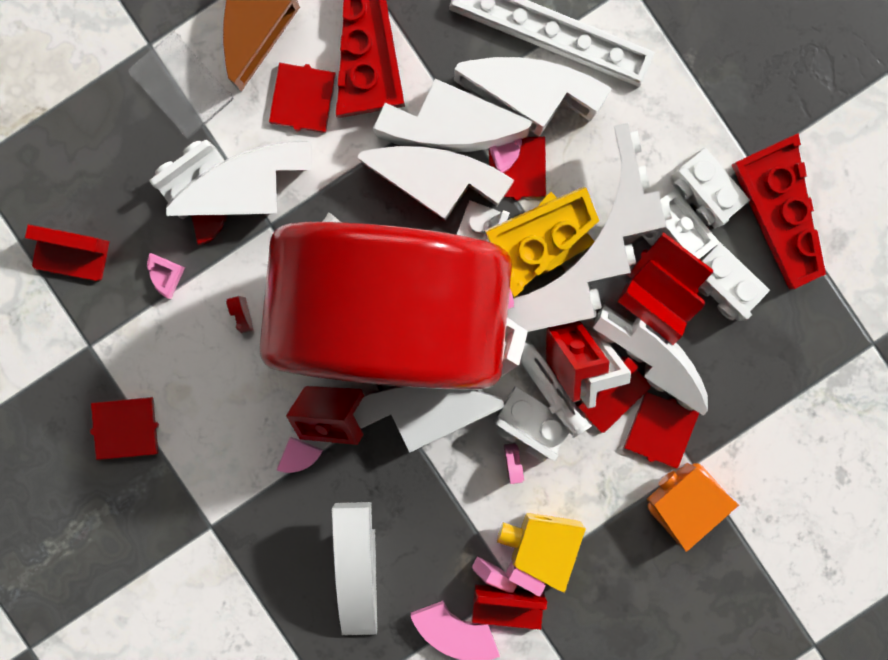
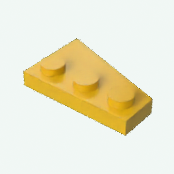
(543, 234)

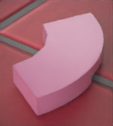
(454, 636)

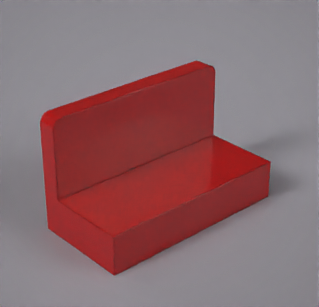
(68, 252)
(661, 301)
(574, 356)
(615, 401)
(326, 415)
(510, 609)

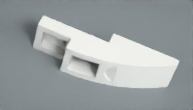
(666, 364)

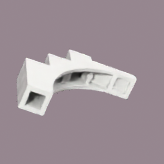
(632, 214)

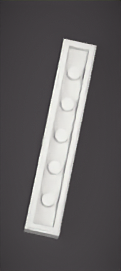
(561, 36)

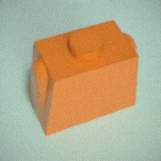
(689, 504)

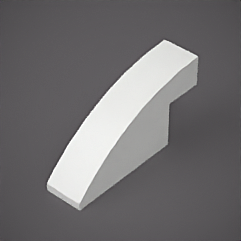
(532, 88)
(451, 122)
(436, 175)
(241, 182)
(426, 412)
(355, 567)

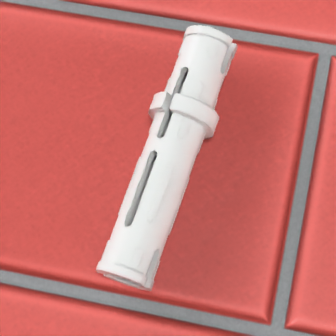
(553, 390)

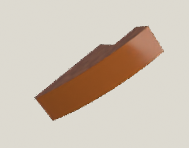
(250, 34)

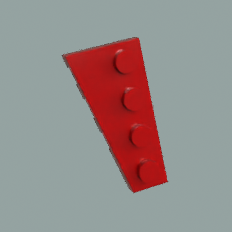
(367, 60)
(781, 205)

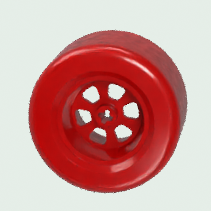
(385, 305)

